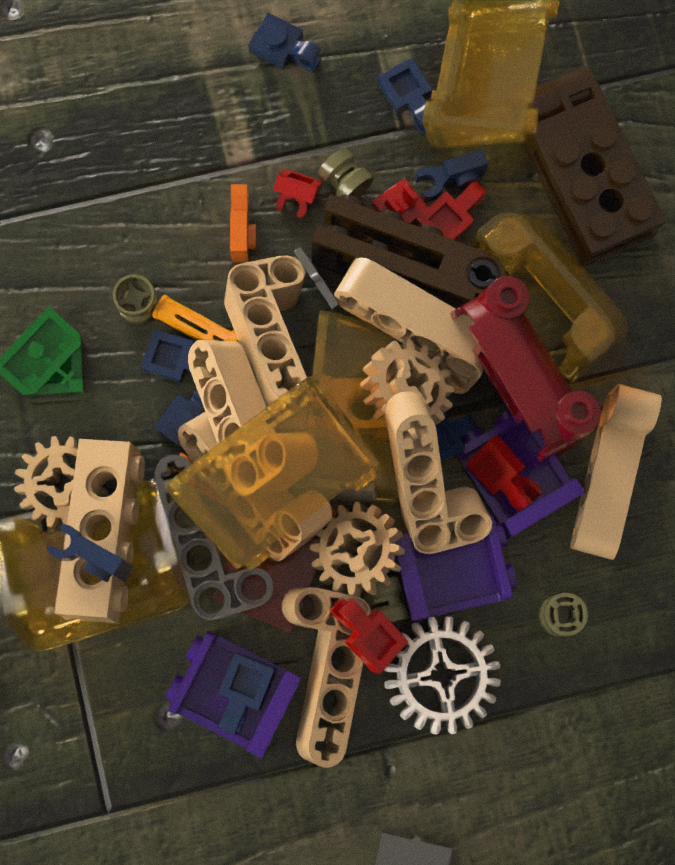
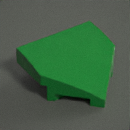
(45, 358)

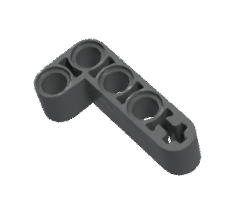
(214, 576)

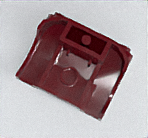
(525, 369)

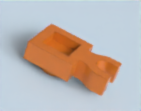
(242, 234)

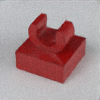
(298, 187)
(402, 200)

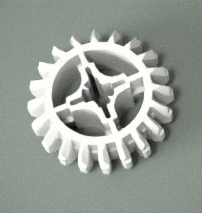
(477, 668)

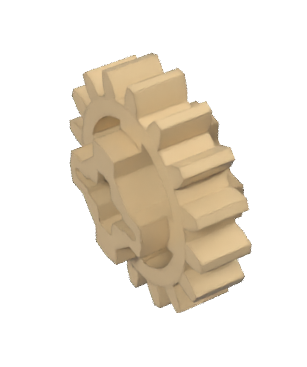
(407, 369)
(44, 484)
(340, 541)

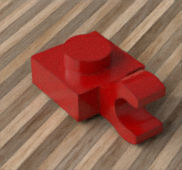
(452, 214)
(500, 469)
(373, 636)

